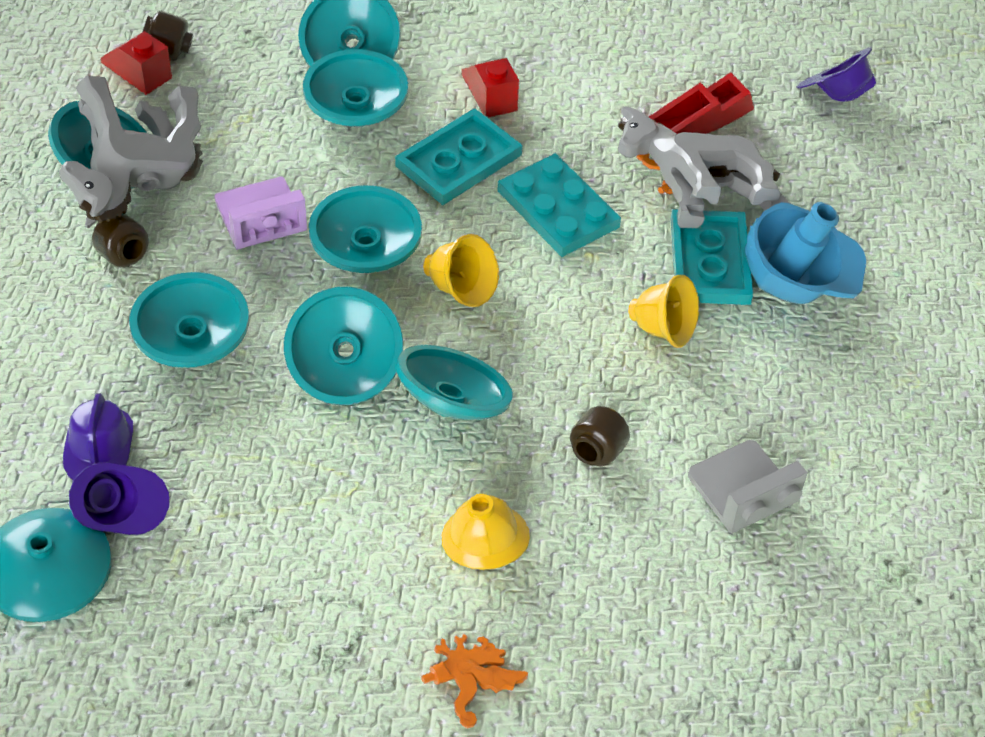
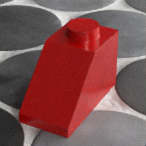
(141, 62)
(493, 86)

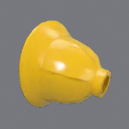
(464, 270)
(668, 310)
(485, 534)

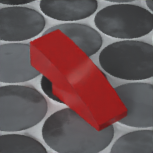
(707, 108)

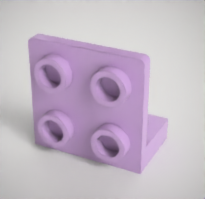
(262, 212)

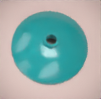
(332, 23)
(355, 87)
(71, 133)
(365, 229)
(189, 319)
(336, 319)
(453, 382)
(57, 578)

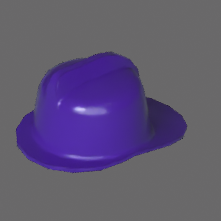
(845, 80)
(97, 435)
(118, 498)

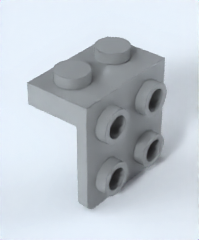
(746, 484)

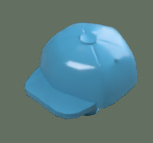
(803, 254)

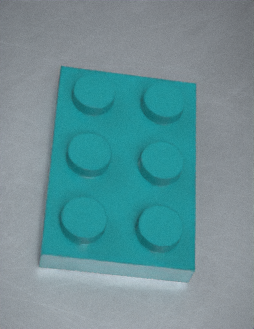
(458, 156)
(559, 204)
(714, 257)

